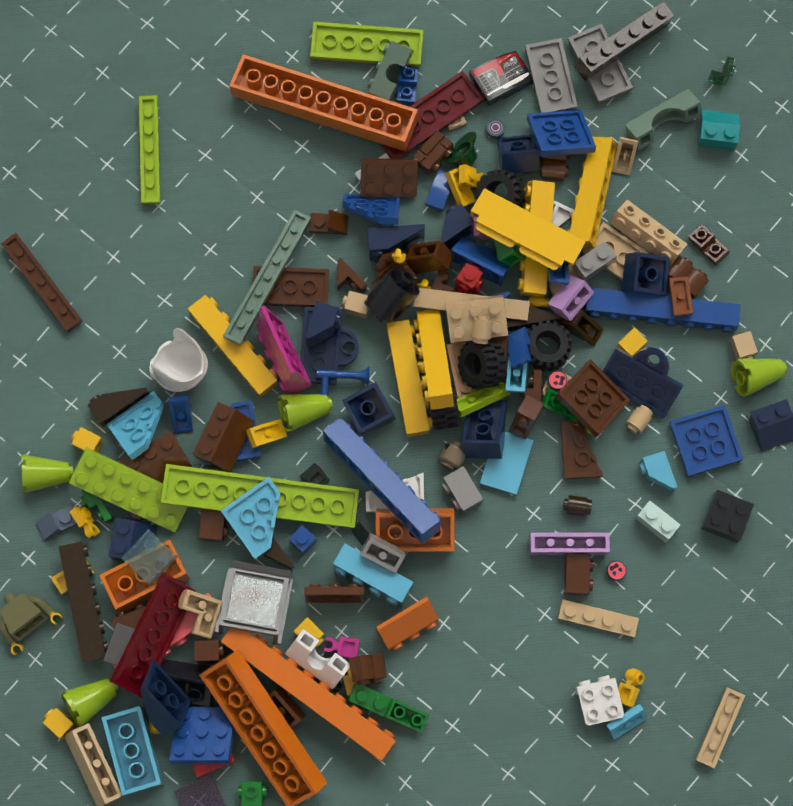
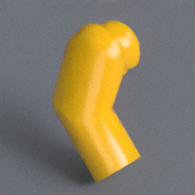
(539, 302)

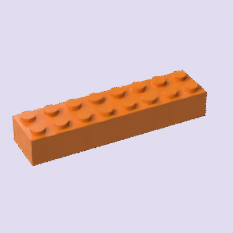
(263, 729)

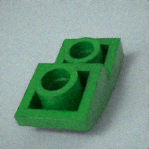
(554, 405)
(93, 502)

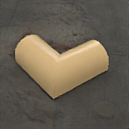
(206, 610)

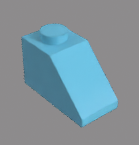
(516, 378)
(658, 470)

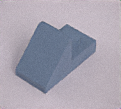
(56, 522)

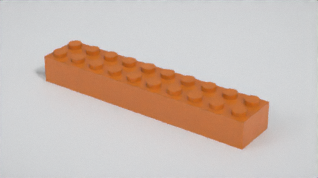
(324, 102)
(314, 695)

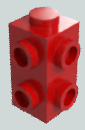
(469, 280)

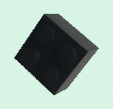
(727, 516)

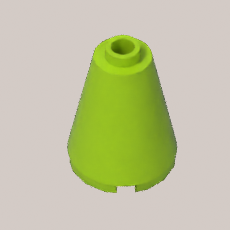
(756, 374)
(302, 409)
(43, 473)
(88, 700)

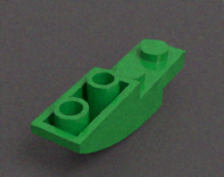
(388, 707)

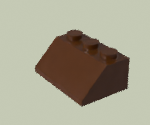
(223, 437)

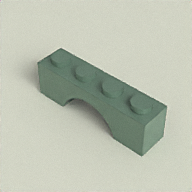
(680, 107)

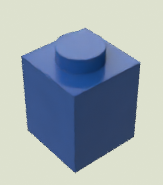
(302, 540)

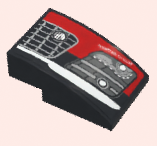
(500, 77)

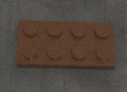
(298, 287)

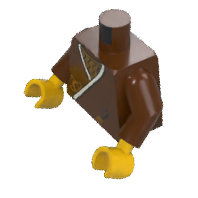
(396, 260)

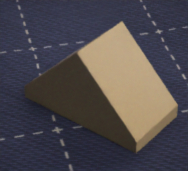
(624, 156)

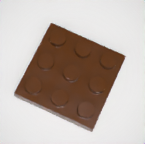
(592, 398)

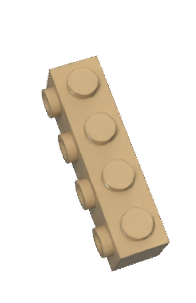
(647, 232)
(93, 765)

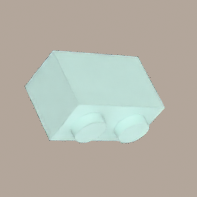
(657, 521)

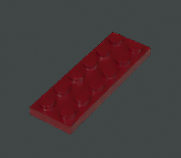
(440, 110)
(151, 634)

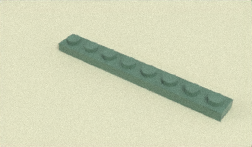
(267, 278)

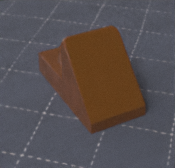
(329, 223)
(346, 274)
(442, 277)
(535, 382)

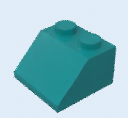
(719, 130)

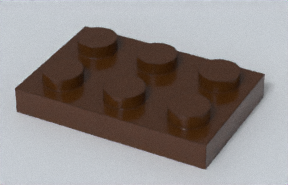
(388, 177)
(334, 594)

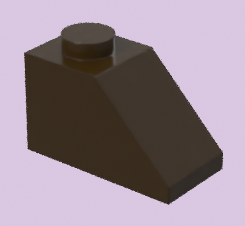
(582, 327)

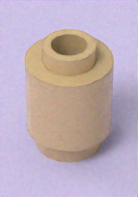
(482, 329)
(639, 419)

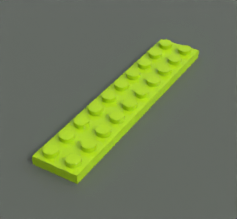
(297, 499)

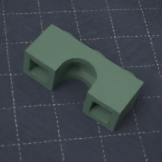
(394, 55)

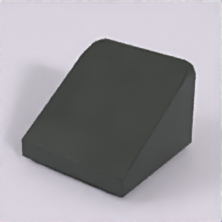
(315, 475)
(361, 531)

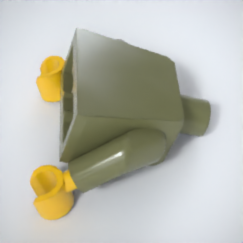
(22, 616)

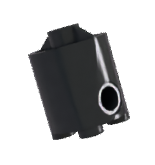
(392, 295)

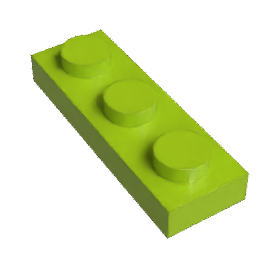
(480, 399)

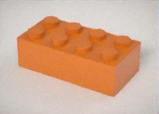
(393, 531)

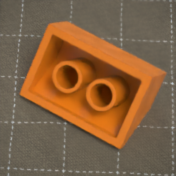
(408, 624)

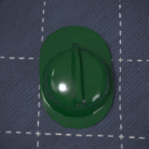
(464, 151)

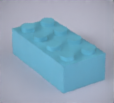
(372, 575)
(132, 750)

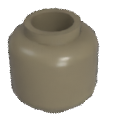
(452, 456)

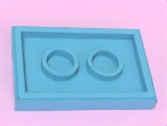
(507, 472)

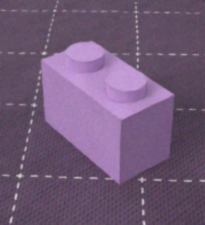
(570, 298)

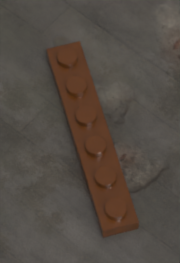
(41, 282)

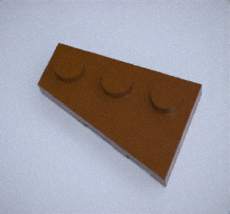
(577, 454)

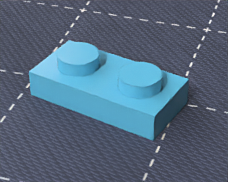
(631, 718)

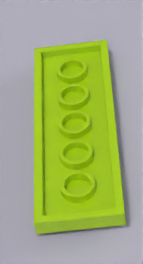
(362, 42)
(125, 488)

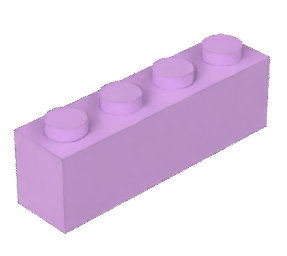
(569, 543)

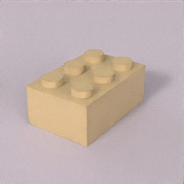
(461, 316)

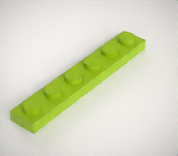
(149, 150)

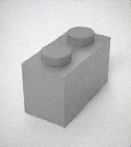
(594, 261)
(462, 490)
(383, 553)

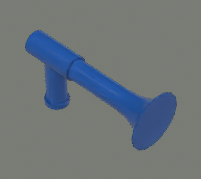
(326, 374)

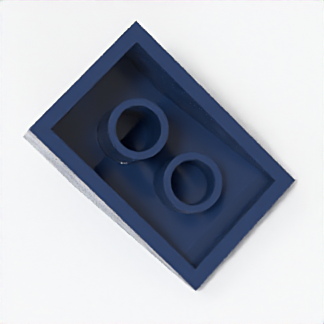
(385, 239)
(485, 431)
(163, 700)

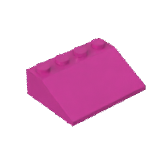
(281, 352)

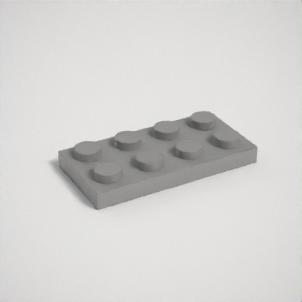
(551, 76)
(611, 80)

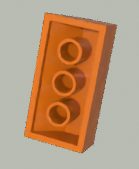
(129, 589)

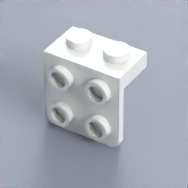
(599, 700)

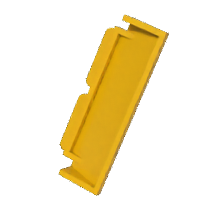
(519, 227)

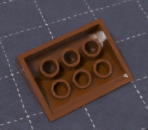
(154, 460)

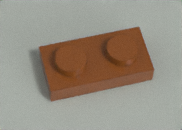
(680, 296)

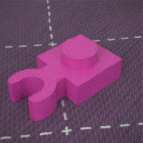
(346, 646)

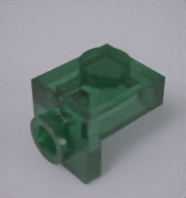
(728, 70)

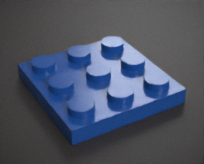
(561, 133)
(706, 440)
(203, 737)

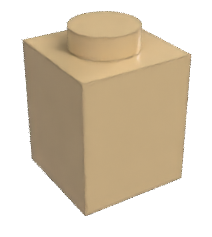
(354, 305)
(743, 346)

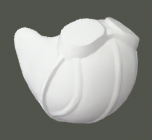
(179, 363)

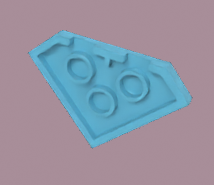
(137, 425)
(255, 516)

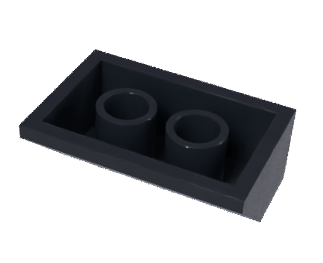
(188, 679)

